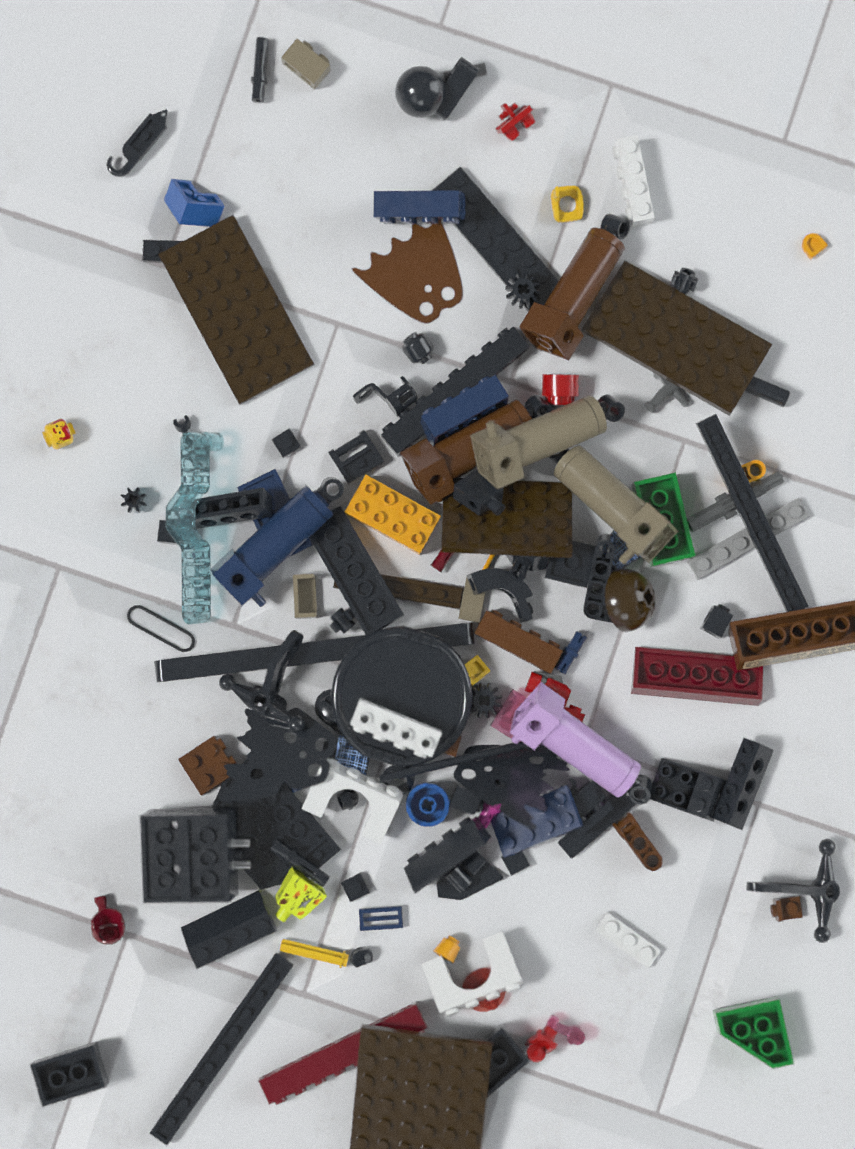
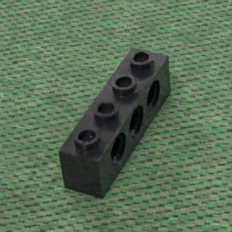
(233, 508)
(742, 783)

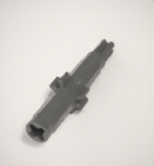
(724, 505)

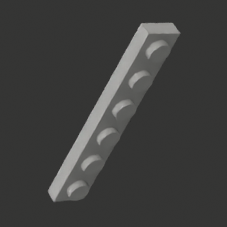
(741, 541)

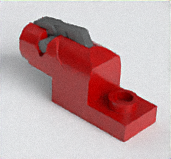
(556, 684)

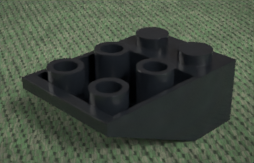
(686, 789)

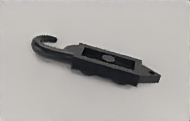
(140, 142)

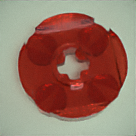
(477, 979)

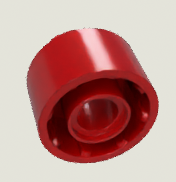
(560, 388)

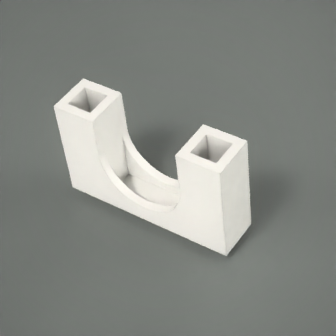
(381, 797)
(503, 977)

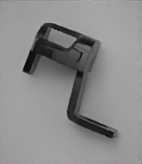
(393, 400)

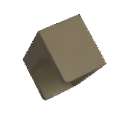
(305, 596)

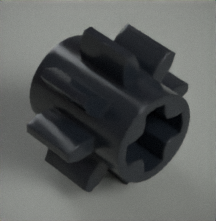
(684, 280)
(127, 498)
(342, 620)

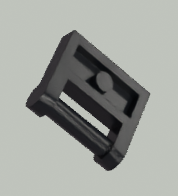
(358, 463)

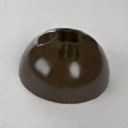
(629, 599)

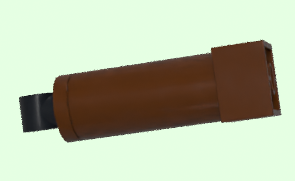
(555, 324)
(437, 465)

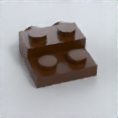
(206, 764)

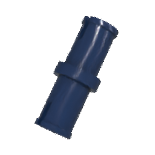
(570, 652)

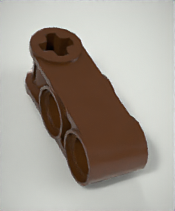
(632, 832)

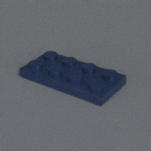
(273, 485)
(558, 820)

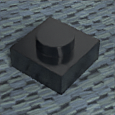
(286, 443)
(355, 887)

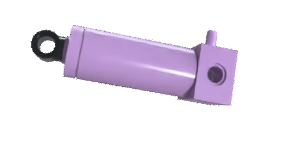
(546, 722)

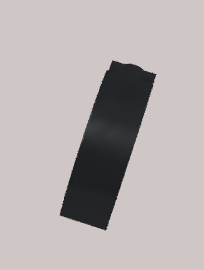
(501, 580)

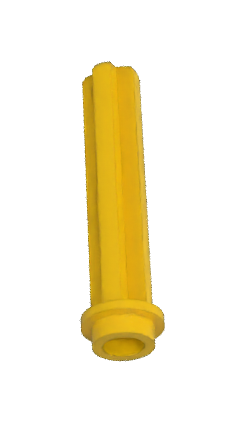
(314, 952)

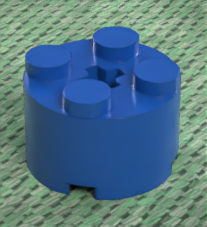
(432, 793)

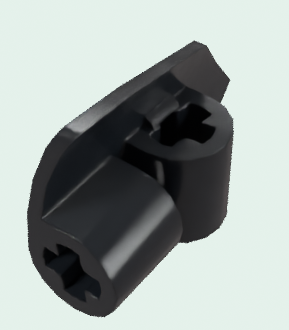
(467, 878)

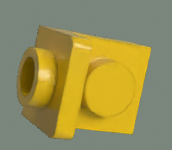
(477, 669)

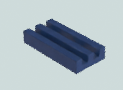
(399, 917)

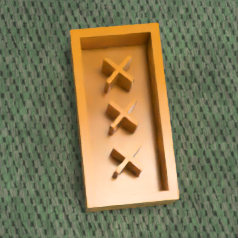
(392, 514)

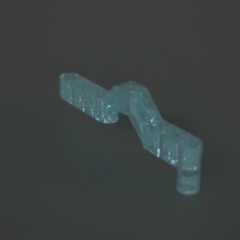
(180, 523)

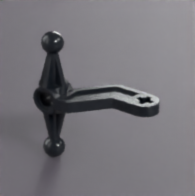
(272, 684)
(822, 890)

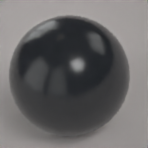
(420, 91)

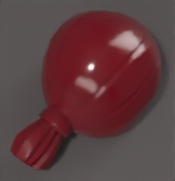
(107, 923)

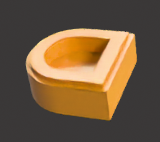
(813, 245)

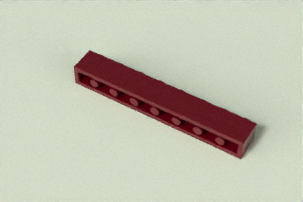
(331, 1058)

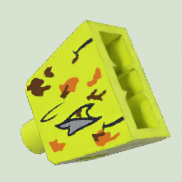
(298, 895)

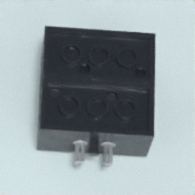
(190, 855)

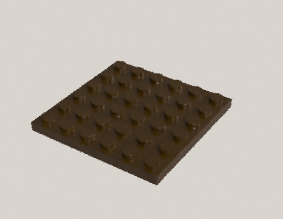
(419, 1090)

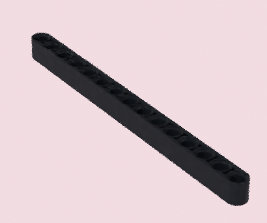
(307, 653)

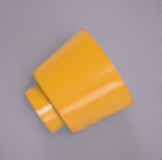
(448, 949)

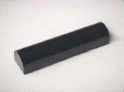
(768, 391)

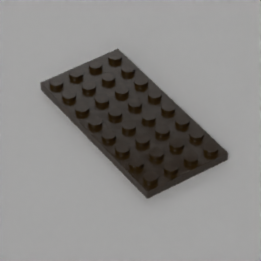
(236, 309)
(677, 337)

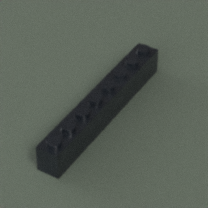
(489, 362)

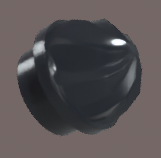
(347, 799)

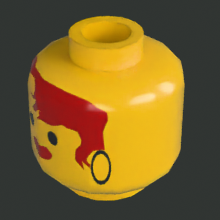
(58, 434)

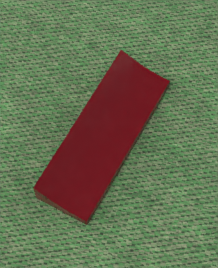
(695, 677)

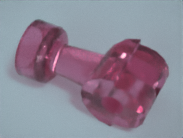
(573, 1034)

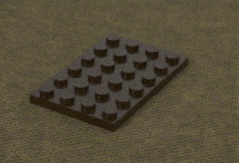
(532, 524)

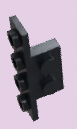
(596, 823)

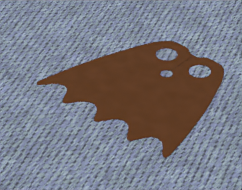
(412, 266)

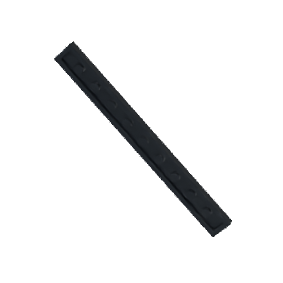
(751, 513)
(221, 1049)

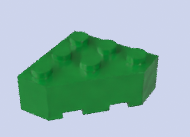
(757, 1029)

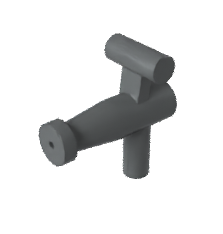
(664, 393)

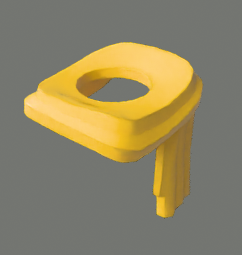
(563, 191)

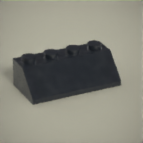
(447, 853)
(228, 929)

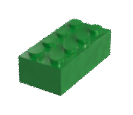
(665, 497)

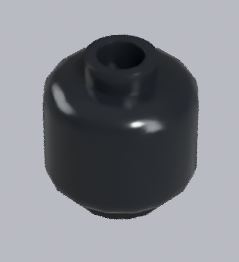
(417, 348)

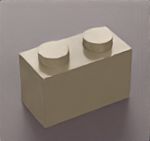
(306, 63)

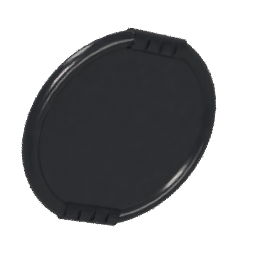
(410, 676)

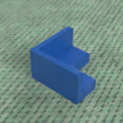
(191, 206)

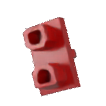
(523, 115)
(541, 1044)

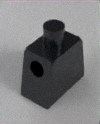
(479, 494)

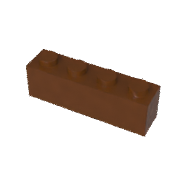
(519, 642)

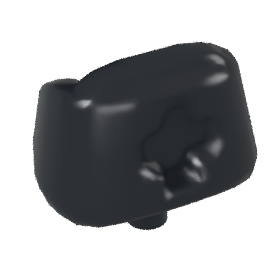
(361, 956)

